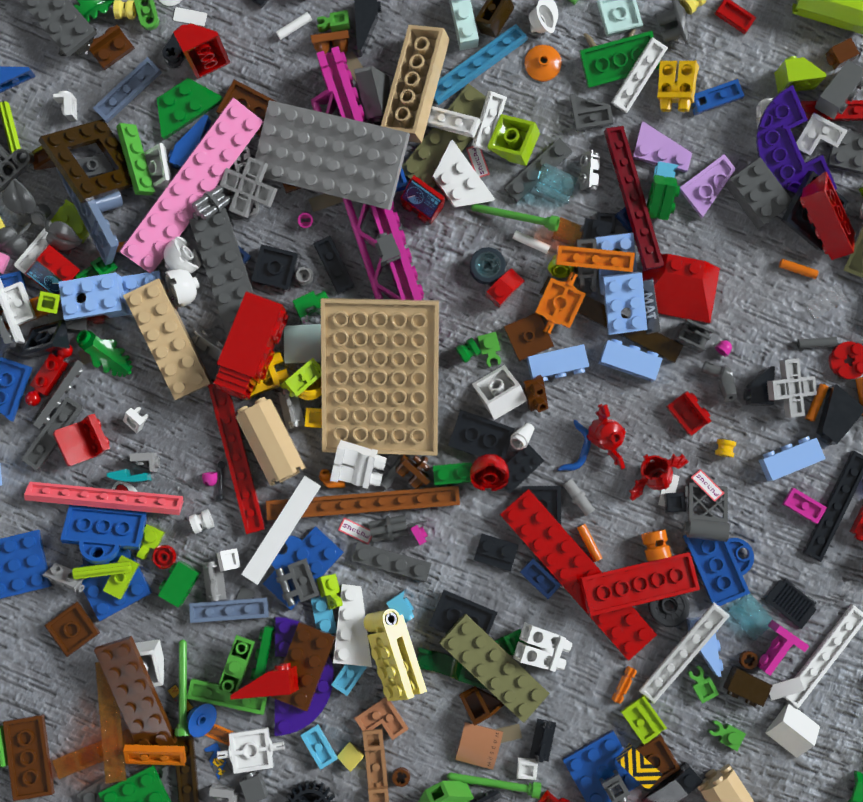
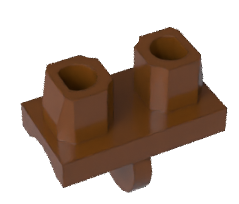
(536, 394)
(419, 475)

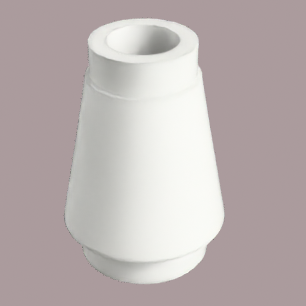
(522, 436)

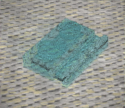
(555, 183)
(750, 616)

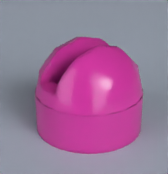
(305, 224)
(724, 348)
(210, 478)

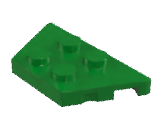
(184, 105)

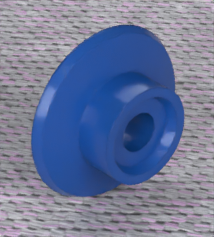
(201, 720)

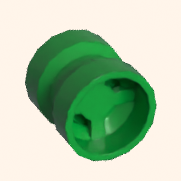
(468, 350)

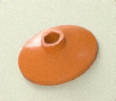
(542, 71)

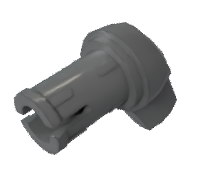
(725, 379)

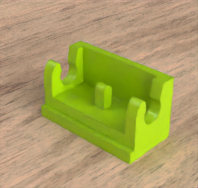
(302, 378)

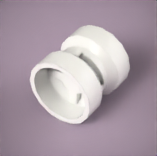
(201, 521)

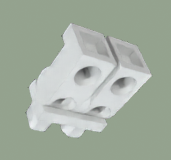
(356, 465)
(549, 648)

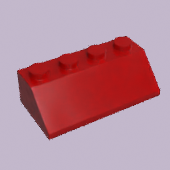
(201, 48)
(828, 217)

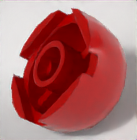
(489, 472)

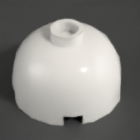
(179, 256)
(181, 286)

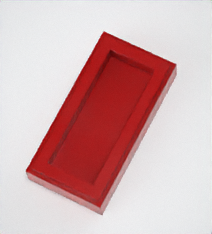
(735, 16)

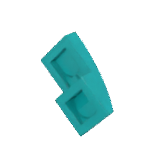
(125, 475)

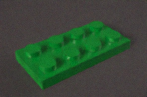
(613, 59)

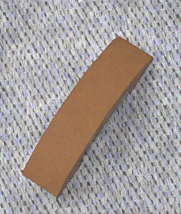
(376, 765)

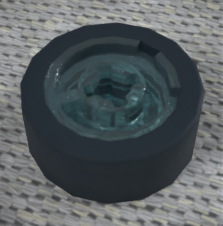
(491, 256)

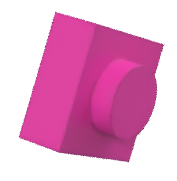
(419, 534)

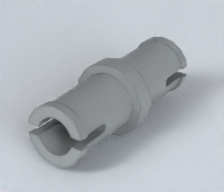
(578, 497)

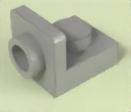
(142, 458)
(222, 791)

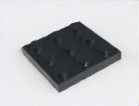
(797, 217)

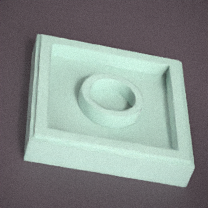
(619, 16)
(302, 343)

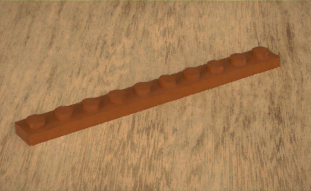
(372, 502)

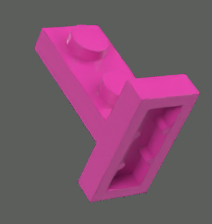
(779, 648)

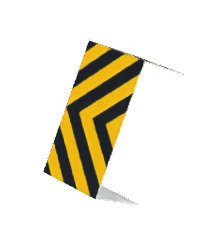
(638, 767)

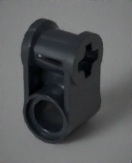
(174, 52)

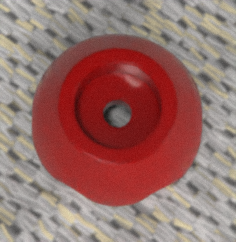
(159, 561)

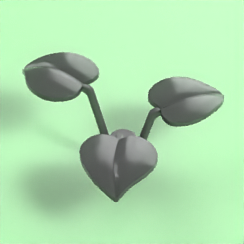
(19, 200)

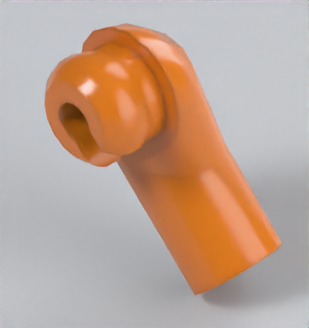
(325, 476)

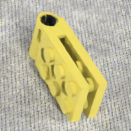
(394, 655)

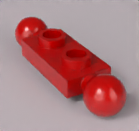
(48, 376)

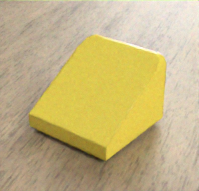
(350, 756)

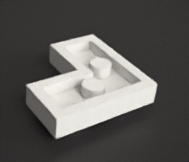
(818, 129)

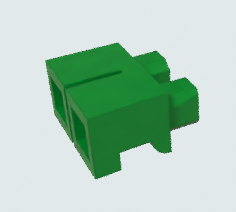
(308, 304)

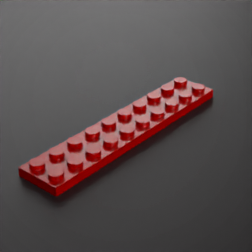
(568, 564)

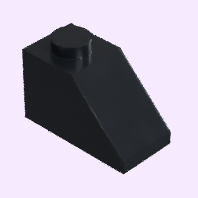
(757, 390)

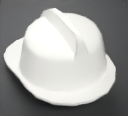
(543, 17)

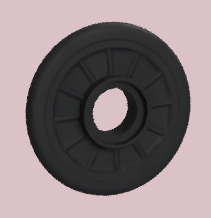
(670, 618)

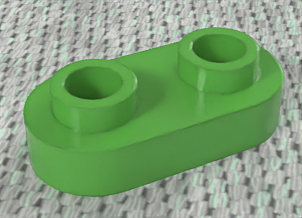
(146, 13)

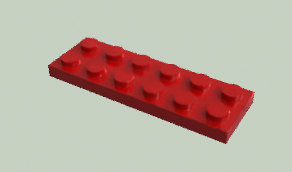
(639, 584)

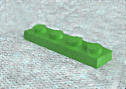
(135, 159)
(206, 692)

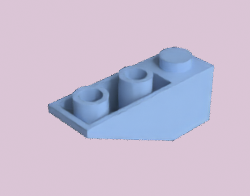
(710, 650)

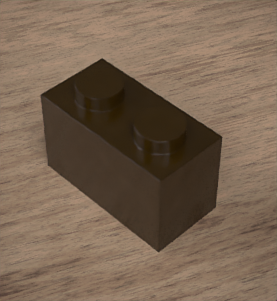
(493, 16)
(747, 686)

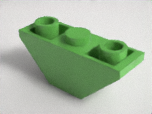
(236, 666)
(447, 792)

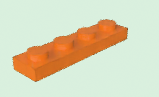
(595, 258)

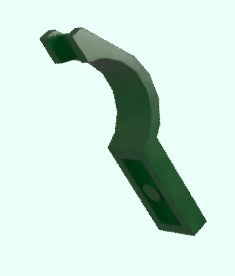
(446, 665)

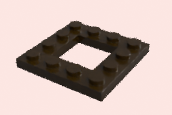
(86, 189)

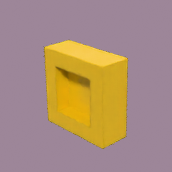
(313, 418)

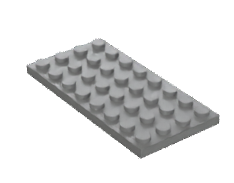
(332, 154)

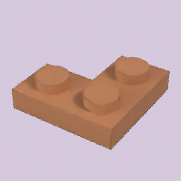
(382, 713)

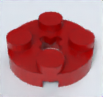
(840, 353)

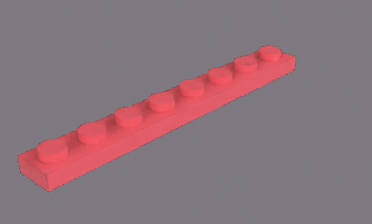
(103, 498)

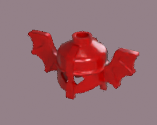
(607, 434)
(656, 473)

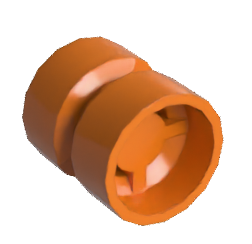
(657, 552)

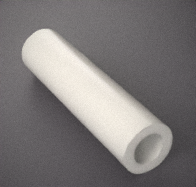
(294, 25)
(531, 242)

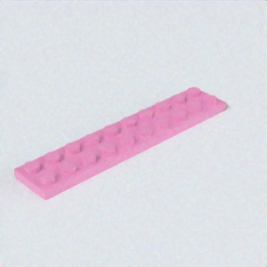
(197, 175)

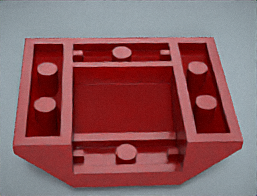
(684, 287)

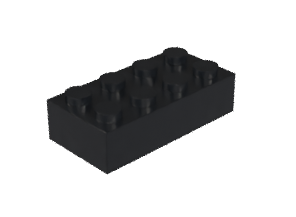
(522, 466)

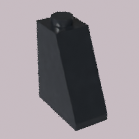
(838, 415)

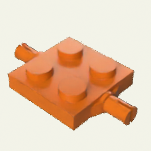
(560, 303)

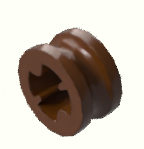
(743, 656)
(395, 775)

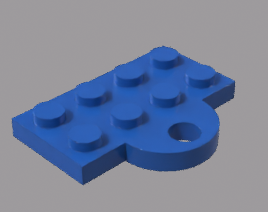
(103, 530)
(318, 550)
(721, 567)

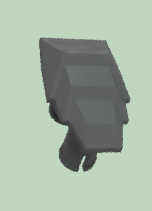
(679, 14)

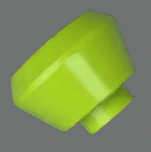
(559, 271)

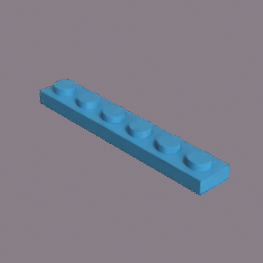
(479, 63)

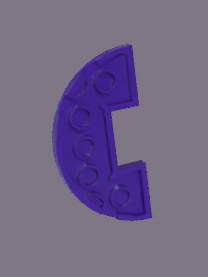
(777, 143)
(287, 717)

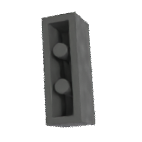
(841, 90)

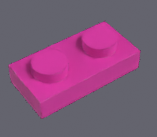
(804, 505)

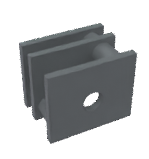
(701, 333)

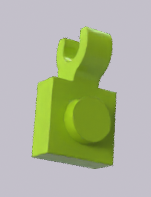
(150, 539)
(329, 588)

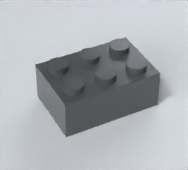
(759, 193)

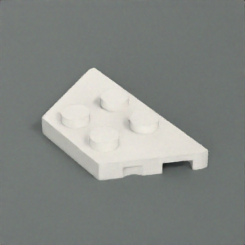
(459, 179)

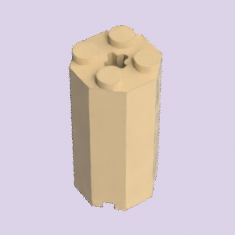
(270, 441)
(723, 786)

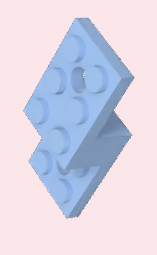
(622, 288)
(103, 294)

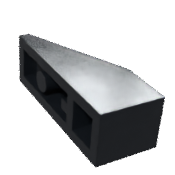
(366, 19)
(675, 786)

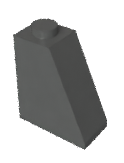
(374, 92)

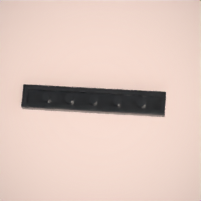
(836, 507)

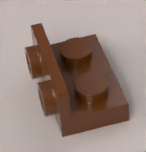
(110, 47)

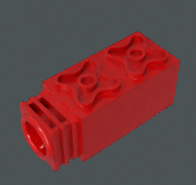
(250, 345)

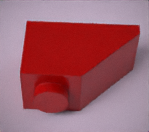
(504, 287)

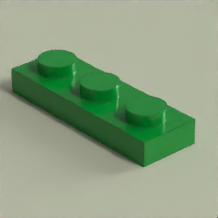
(262, 654)

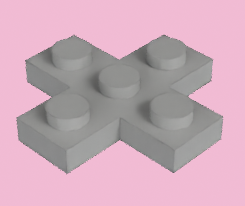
(248, 187)
(792, 388)

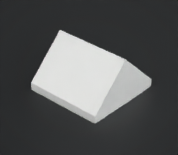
(159, 166)
(793, 730)

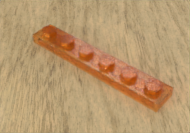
(110, 730)

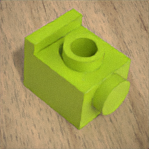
(48, 302)

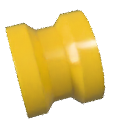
(725, 448)

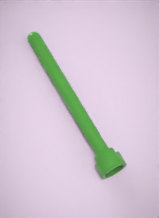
(551, 222)
(182, 727)
(532, 789)

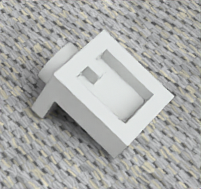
(69, 105)

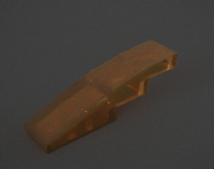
(85, 757)

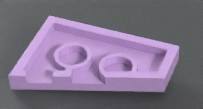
(655, 147)
(707, 184)

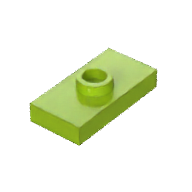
(119, 583)

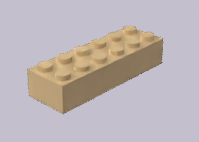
(416, 80)
(167, 339)

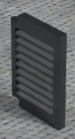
(791, 602)

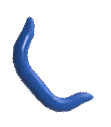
(584, 452)

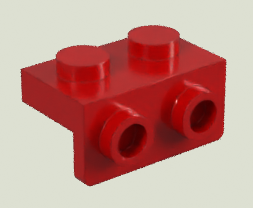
(689, 413)

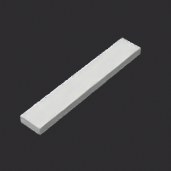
(281, 530)
(684, 652)
(827, 653)

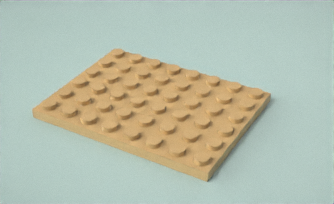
(380, 374)

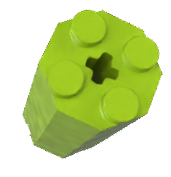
(838, 13)

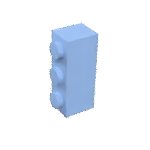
(630, 360)
(558, 362)
(791, 458)

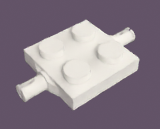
(250, 750)

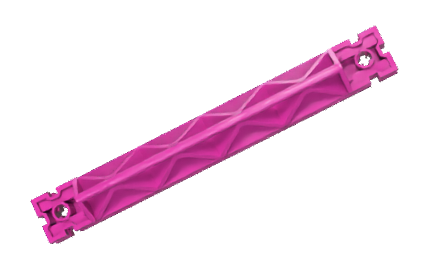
(341, 94)

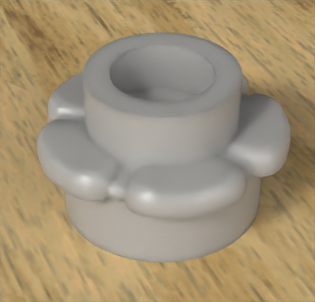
(300, 272)

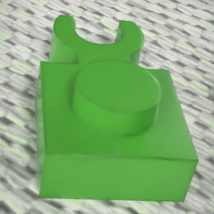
(337, 21)
(489, 346)
(703, 687)
(729, 735)

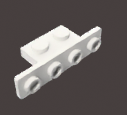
(16, 308)

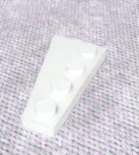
(351, 635)

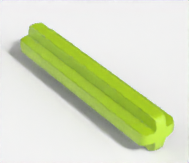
(9, 127)
(102, 570)

